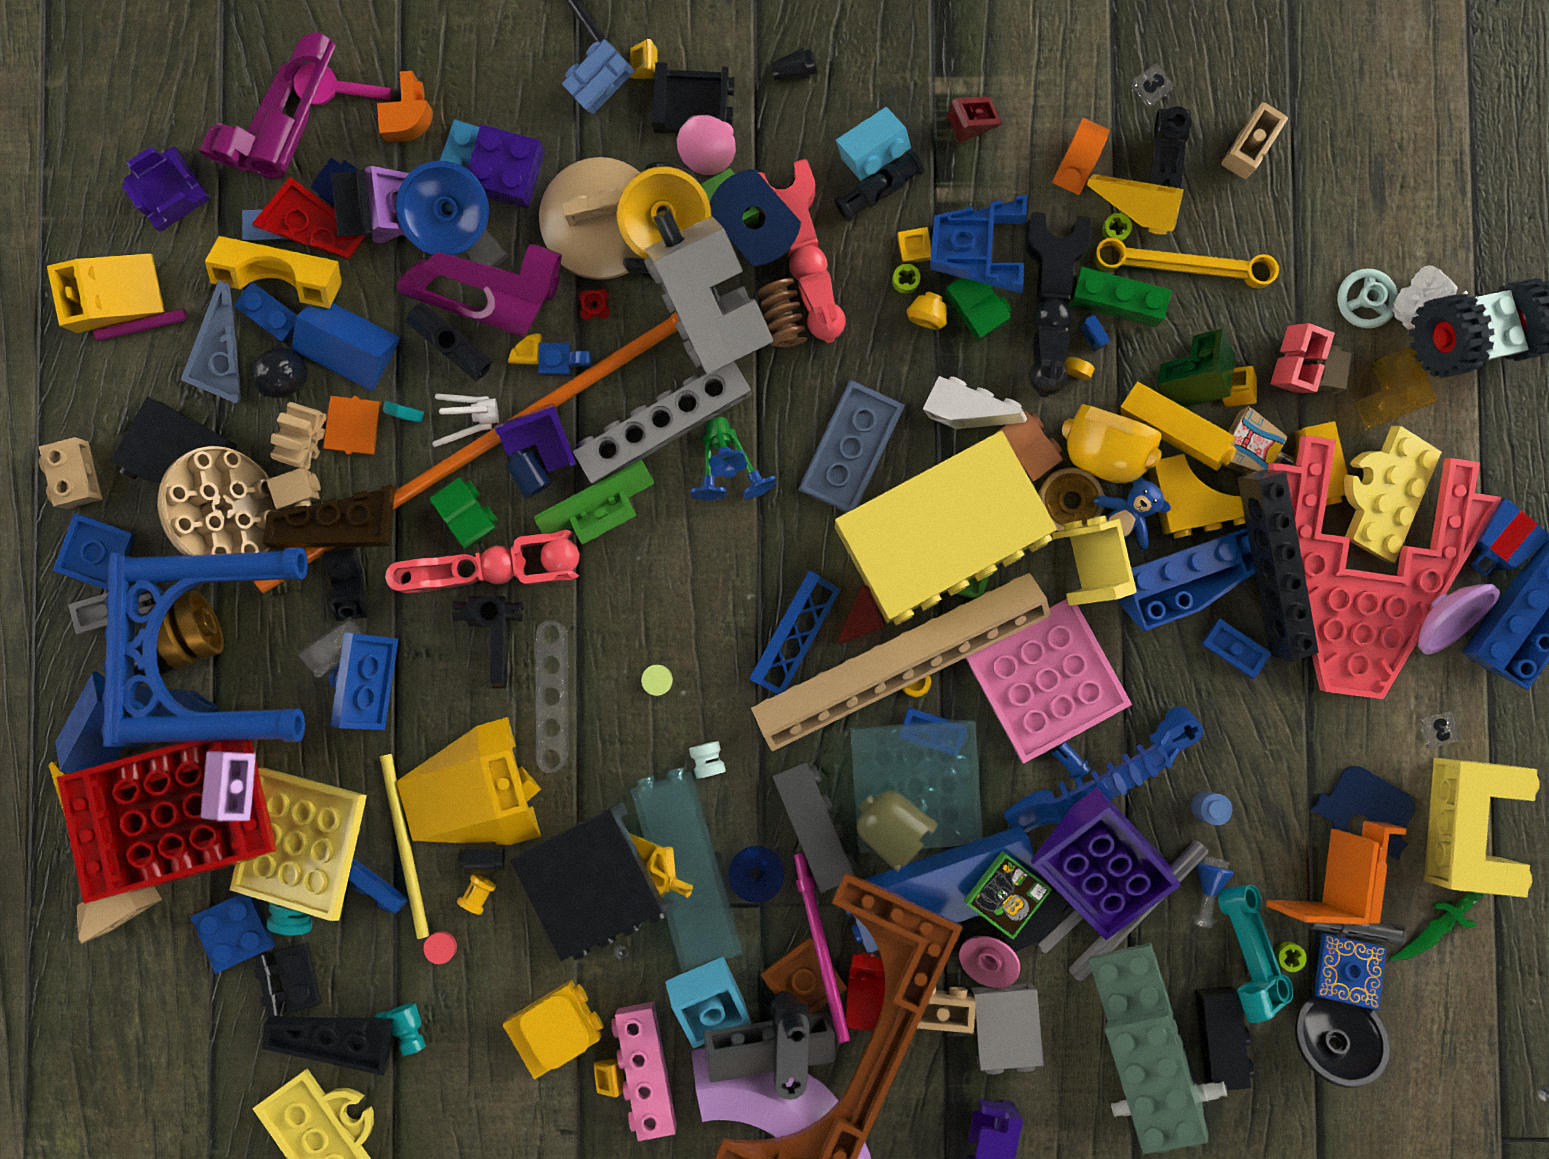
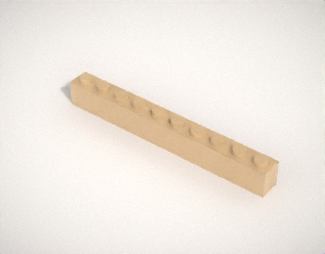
(901, 661)

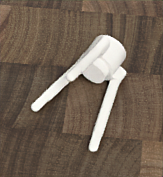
(483, 411)

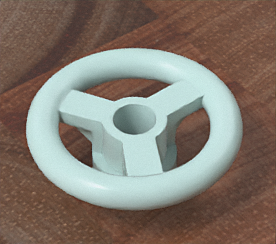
(1379, 292)

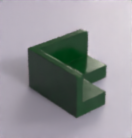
(1202, 375)

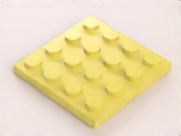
(315, 846)

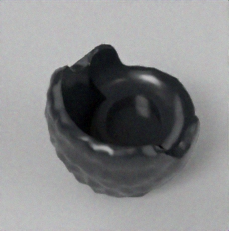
(279, 372)

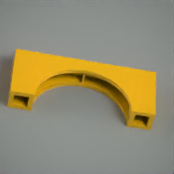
(1200, 506)

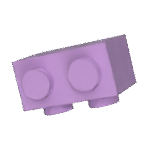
(228, 786)

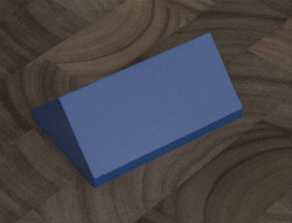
(344, 343)
(81, 739)

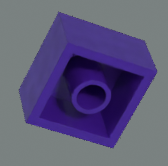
(506, 165)

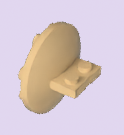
(581, 217)
(215, 502)

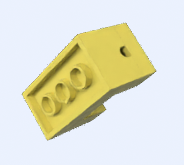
(1460, 826)

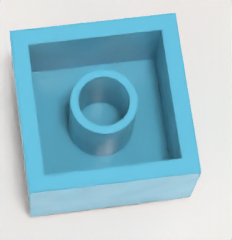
(707, 1000)

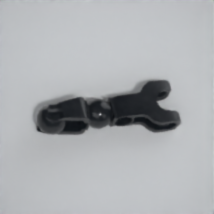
(1054, 287)

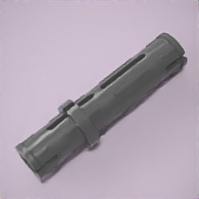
(1377, 932)

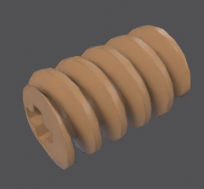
(780, 313)

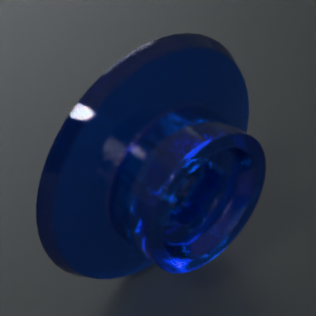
(745, 885)

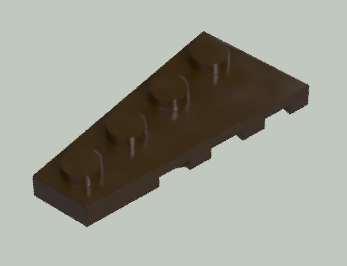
(346, 522)

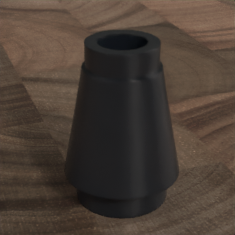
(795, 65)

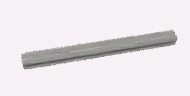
(1181, 867)

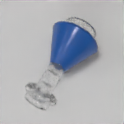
(1213, 877)

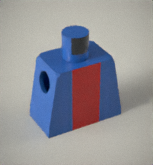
(1507, 539)

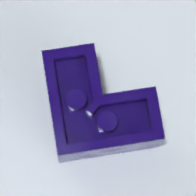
(538, 428)

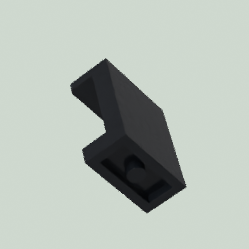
(689, 94)

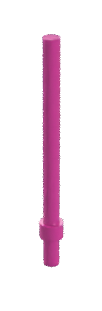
(806, 886)

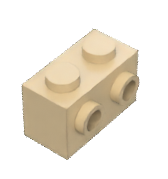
(69, 473)
(950, 1011)

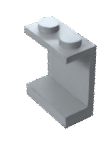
(1008, 1028)

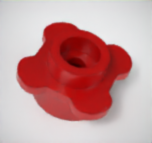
(588, 297)

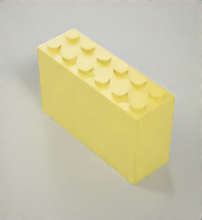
(945, 528)

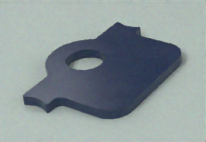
(1367, 794)

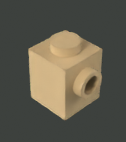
(294, 489)

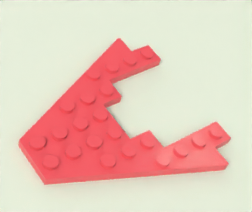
(1371, 619)

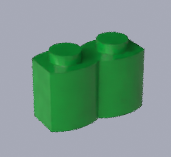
(978, 307)
(464, 513)

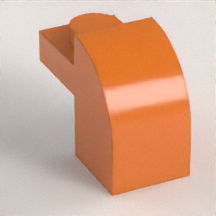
(407, 118)
(1081, 156)

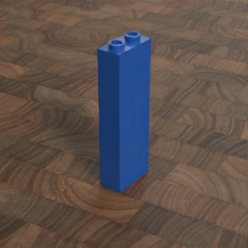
(948, 877)

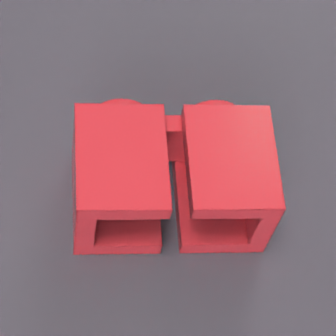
(1302, 344)

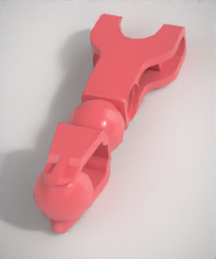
(807, 261)
(494, 565)

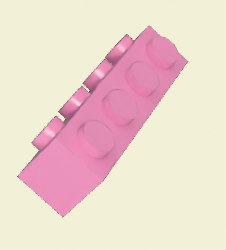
(645, 1071)

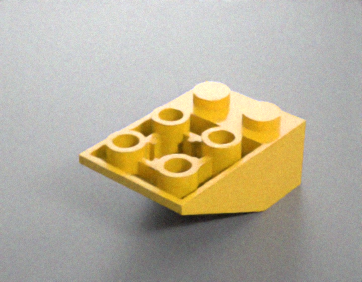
(104, 291)

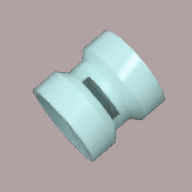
(705, 752)

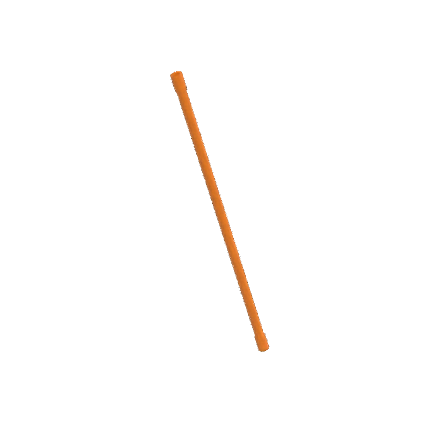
(491, 438)

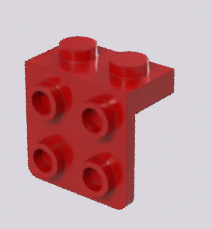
(864, 992)

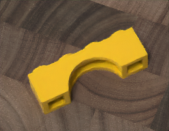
(245, 262)

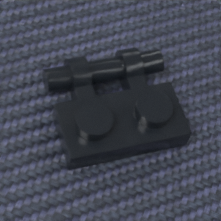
(296, 976)

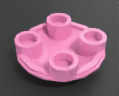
(706, 144)

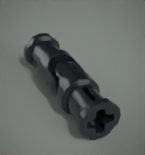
(876, 187)

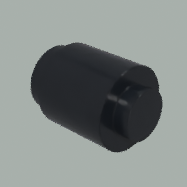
(481, 857)

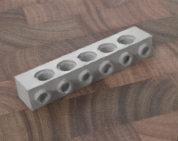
(707, 407)

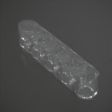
(544, 710)

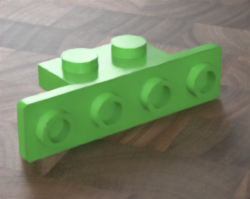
(597, 506)

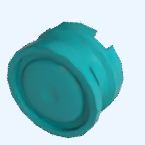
(288, 921)

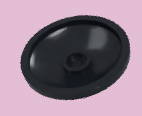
(1358, 1036)

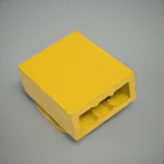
(554, 1029)

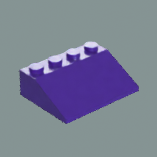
(1104, 865)

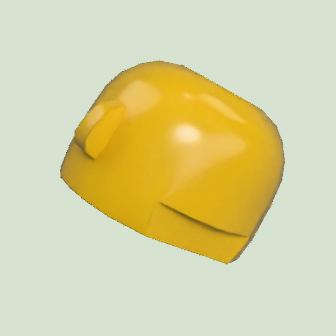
(1111, 445)

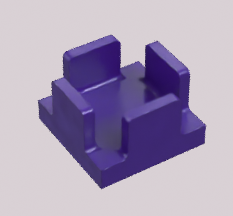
(163, 186)
(995, 1130)

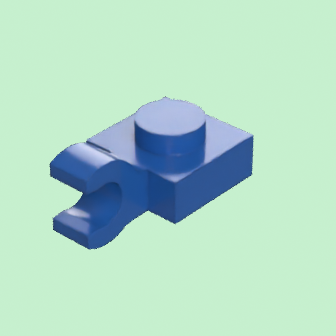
(557, 359)

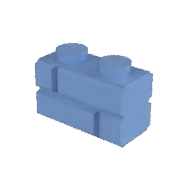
(597, 76)

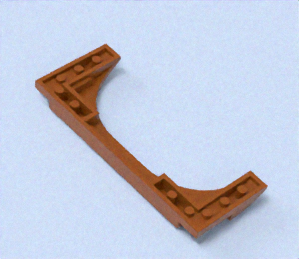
(913, 954)

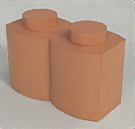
(1032, 447)

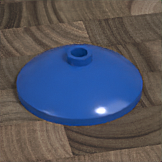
(422, 205)

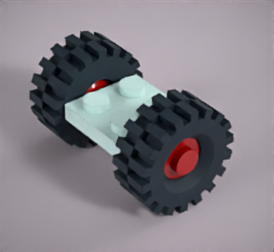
(1463, 331)

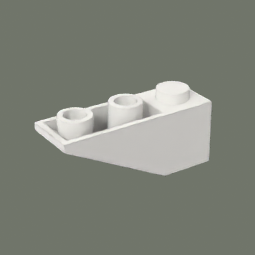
(968, 408)

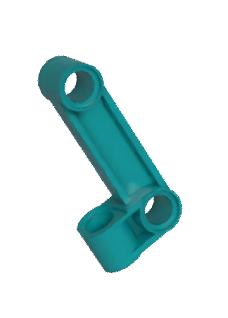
(1268, 988)

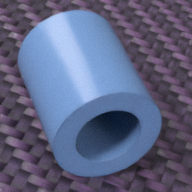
(1211, 807)

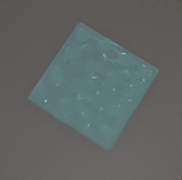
(930, 767)

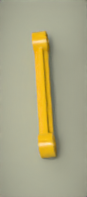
(1186, 263)

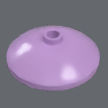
(1455, 616)

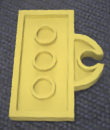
(1389, 492)
(315, 1123)

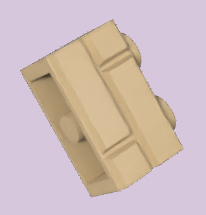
(1254, 140)

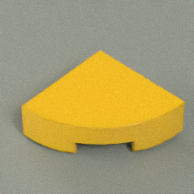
(526, 351)

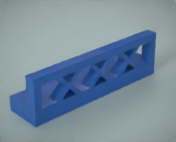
(784, 628)

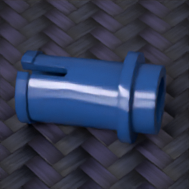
(1072, 762)

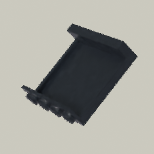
(589, 884)

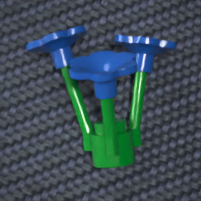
(727, 464)

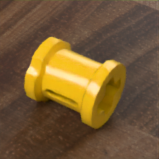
(476, 894)

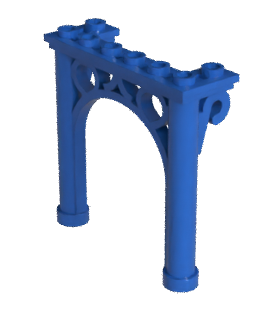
(128, 578)

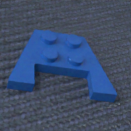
(965, 241)

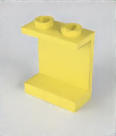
(1100, 560)

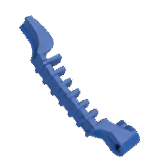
(1174, 734)

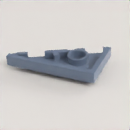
(214, 353)

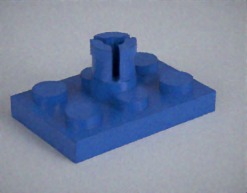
(363, 681)

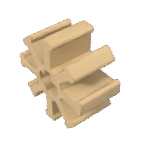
(298, 436)

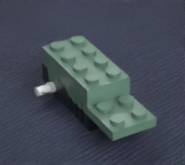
(1150, 1052)

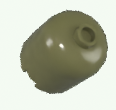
(893, 827)

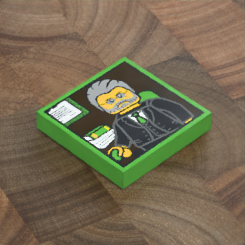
(1007, 895)

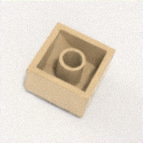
(109, 913)

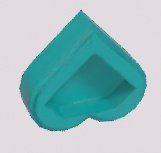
(403, 412)

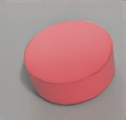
(440, 947)

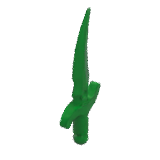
(1440, 926)

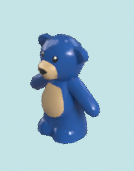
(1142, 501)

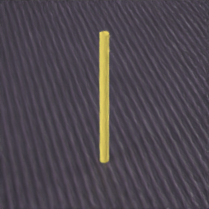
(404, 846)

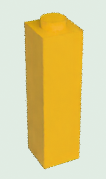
(1180, 426)

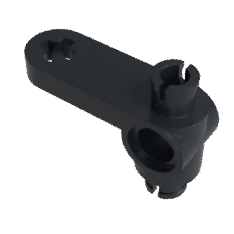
(1169, 144)
(474, 614)
(791, 1050)

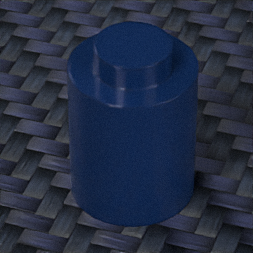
(528, 473)

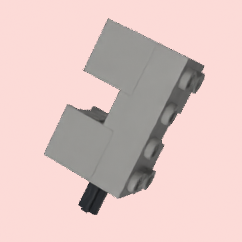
(688, 268)

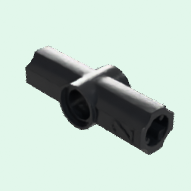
(435, 330)

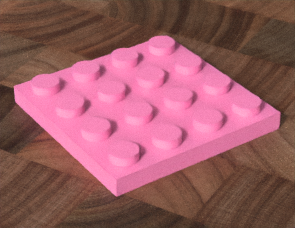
(1048, 682)

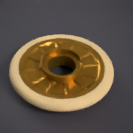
(1075, 481)

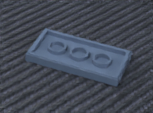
(851, 447)

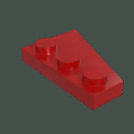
(306, 220)

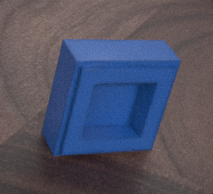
(1094, 333)

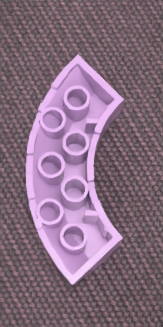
(757, 1102)

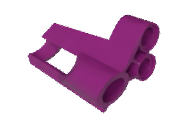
(272, 135)
(511, 296)

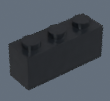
(1224, 1038)

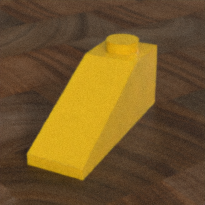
(1143, 202)

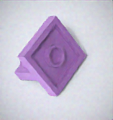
(382, 196)

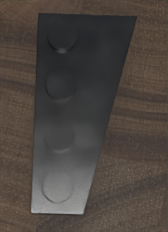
(343, 1042)

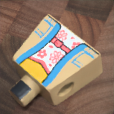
(1256, 443)

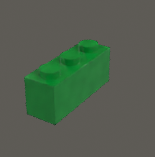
(1120, 297)

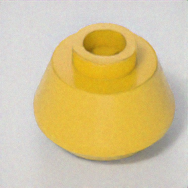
(928, 311)

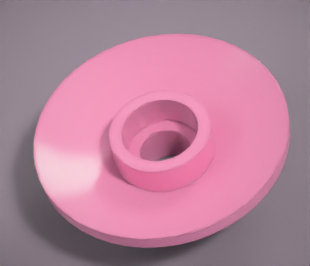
(989, 961)

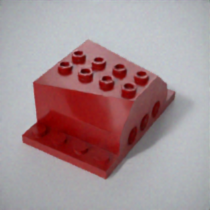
(143, 825)

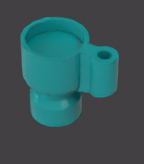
(406, 1026)

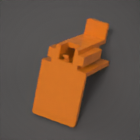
(1352, 879)

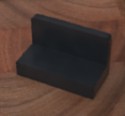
(351, 203)

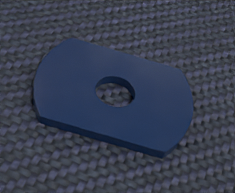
(780, 226)

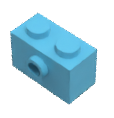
(873, 143)

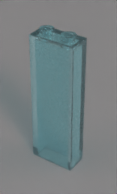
(674, 817)

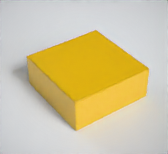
(914, 245)

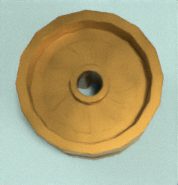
(189, 631)

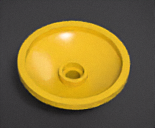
(654, 189)

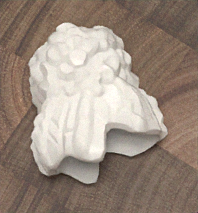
(1425, 286)

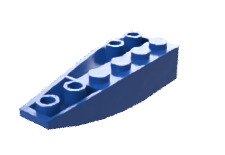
(1188, 580)
(1516, 630)

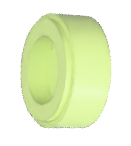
(657, 680)

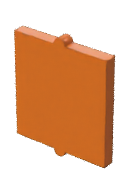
(352, 425)

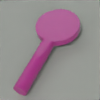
(330, 86)

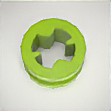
(1123, 221)
(906, 269)
(1299, 956)

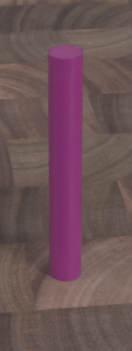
(140, 324)

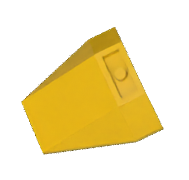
(470, 792)

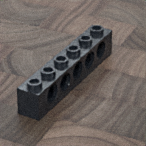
(1278, 564)

